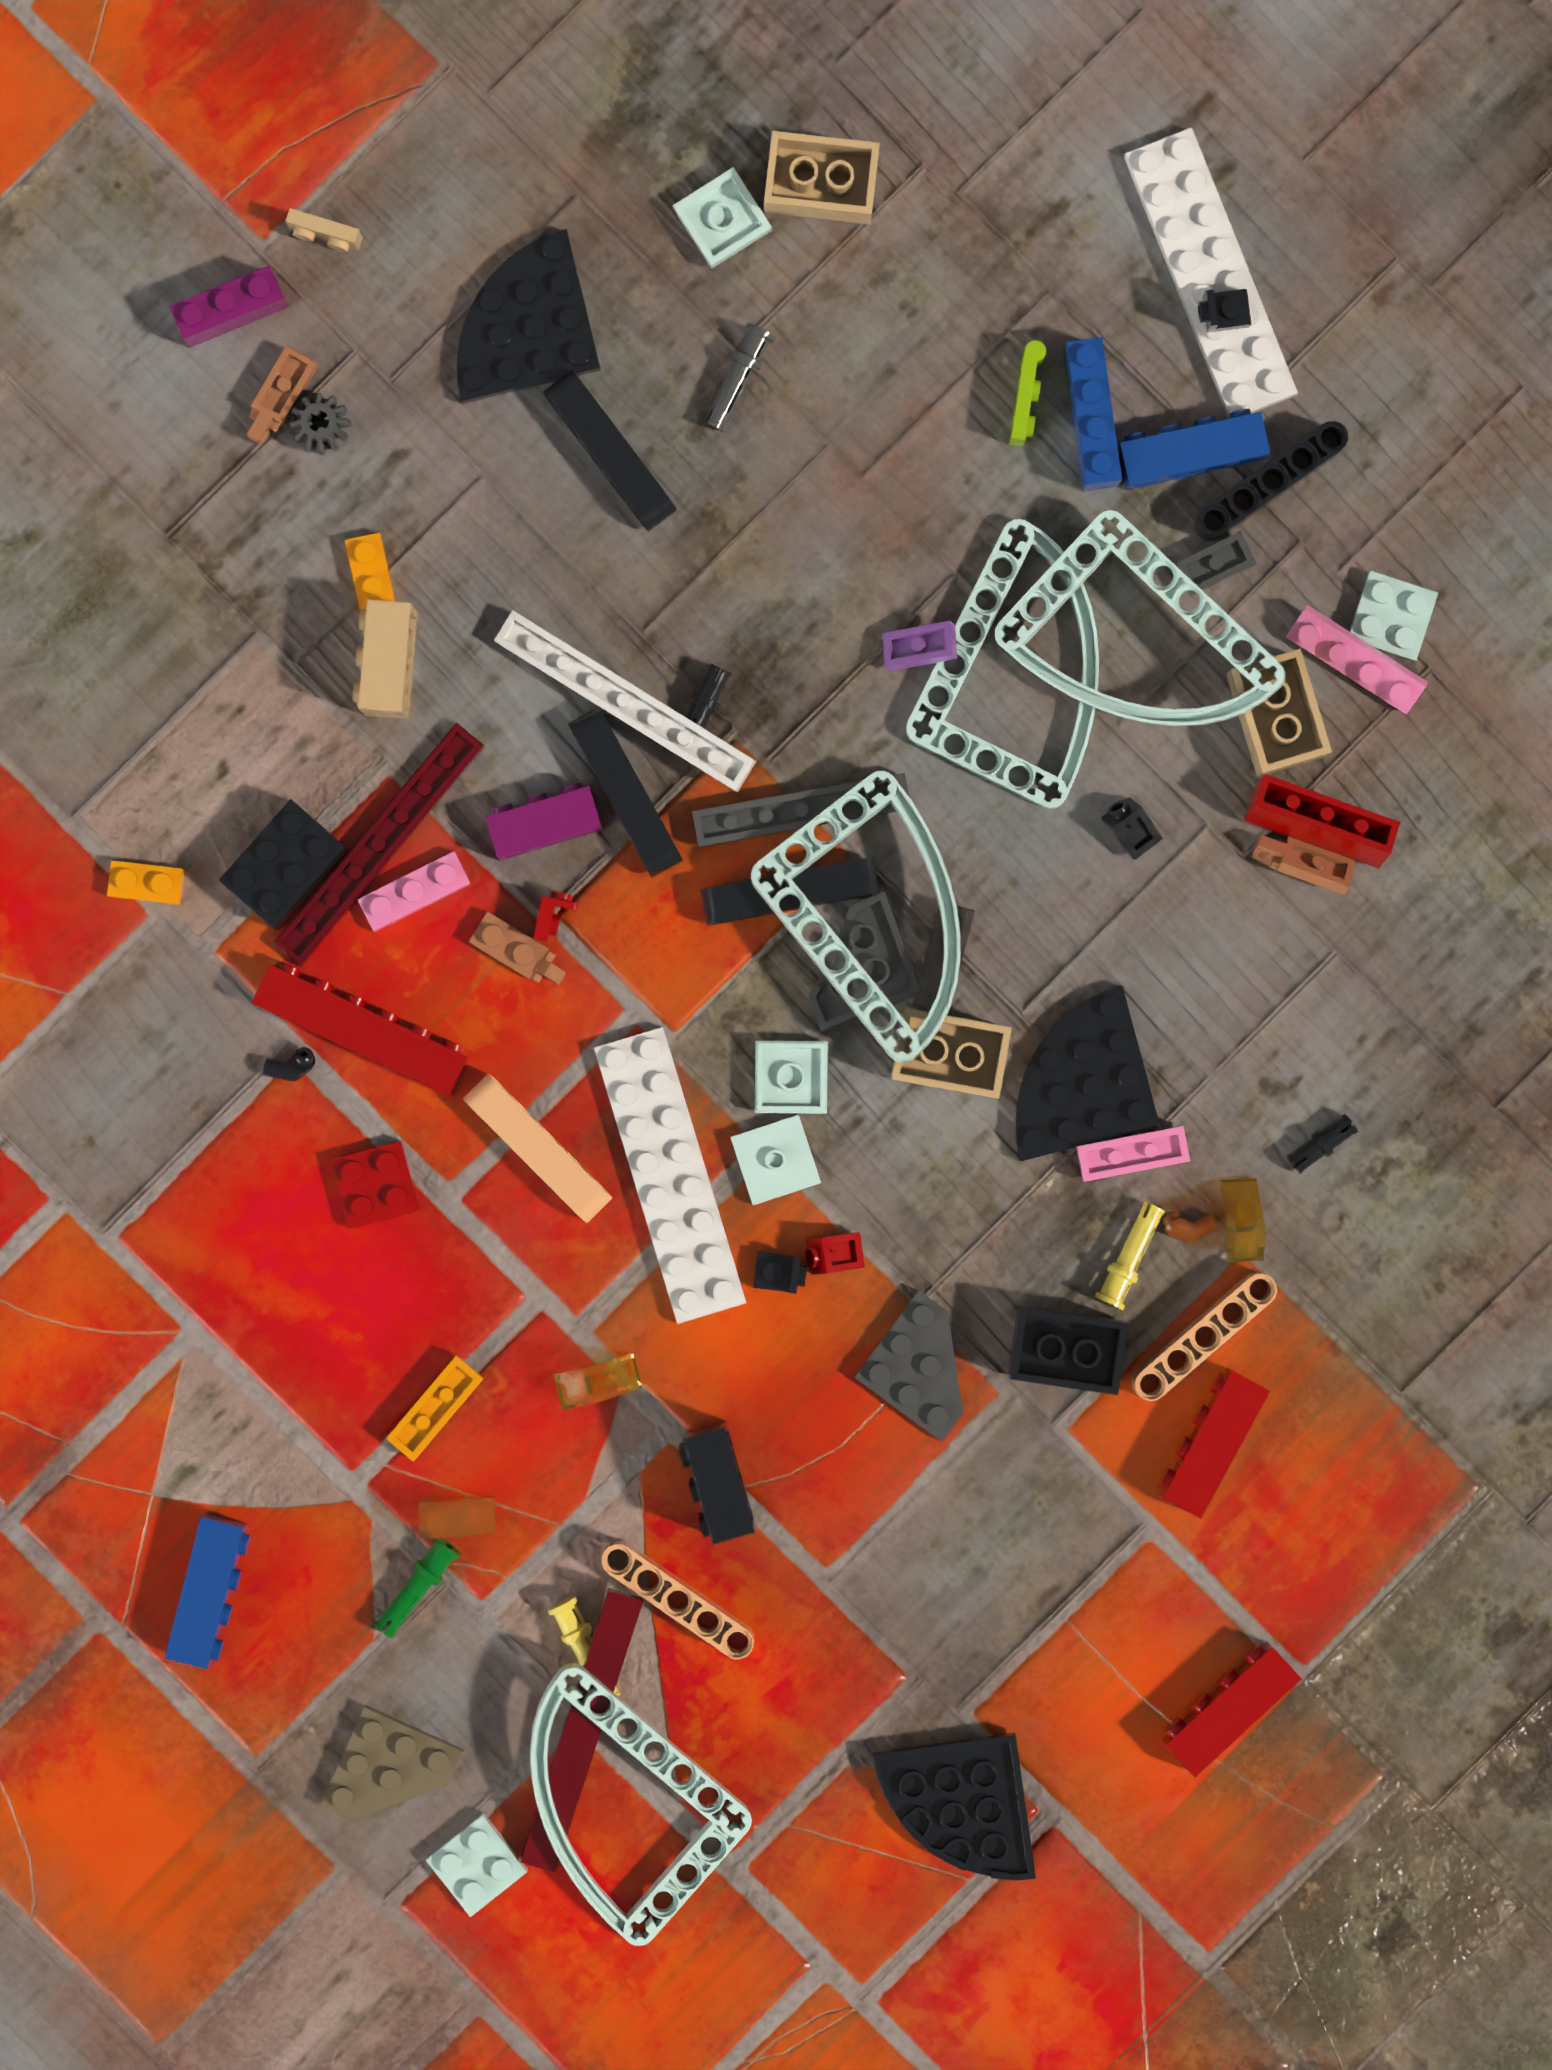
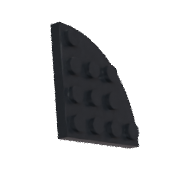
(526, 324)
(1084, 1081)
(963, 1803)

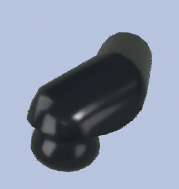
(293, 1068)

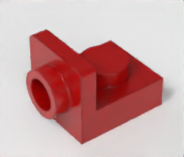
(547, 920)
(834, 1253)

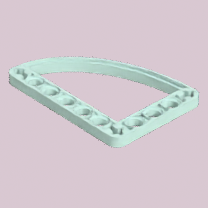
(1171, 594)
(968, 651)
(830, 942)
(661, 1767)

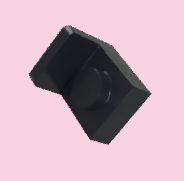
(1224, 310)
(1132, 827)
(779, 1272)

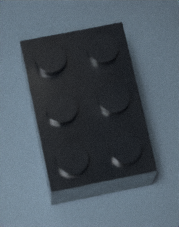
(284, 865)
(1067, 1350)
(717, 1483)

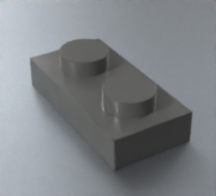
(1217, 562)

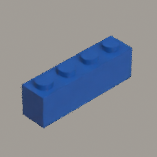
(1092, 414)
(1193, 450)
(206, 1591)

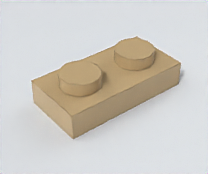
(338, 235)

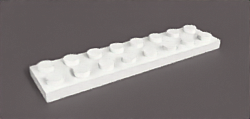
(1204, 257)
(670, 1175)

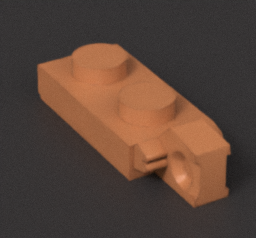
(280, 393)
(1306, 862)
(516, 949)

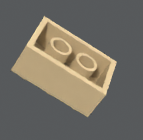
(821, 177)
(386, 659)
(1288, 724)
(960, 1058)

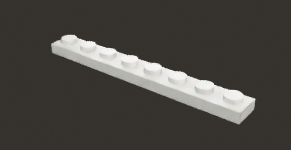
(625, 701)

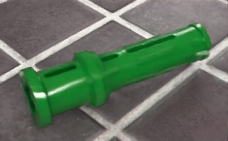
(427, 1573)

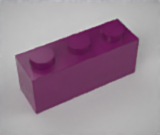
(229, 306)
(543, 821)

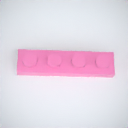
(1356, 659)

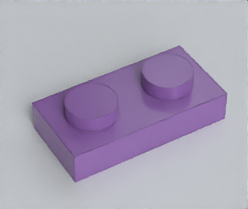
(919, 645)

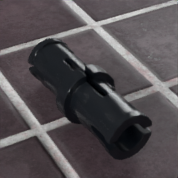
(708, 695)
(1322, 1143)

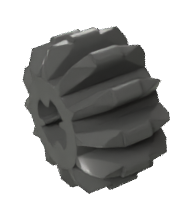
(317, 411)

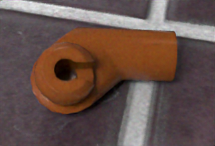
(1187, 1230)

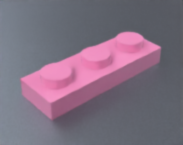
(414, 891)
(1133, 1153)

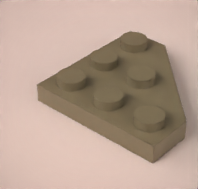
(387, 1766)

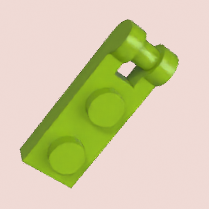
(1027, 391)

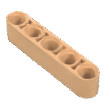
(538, 1148)
(1221, 1331)
(686, 1615)

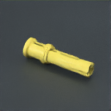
(1123, 1272)
(574, 1628)

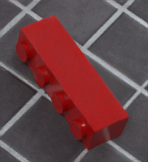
(1322, 821)
(1213, 1443)
(1230, 1709)

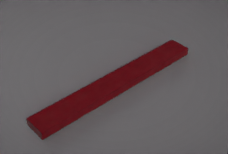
(378, 844)
(580, 1733)

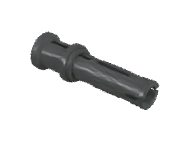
(745, 362)

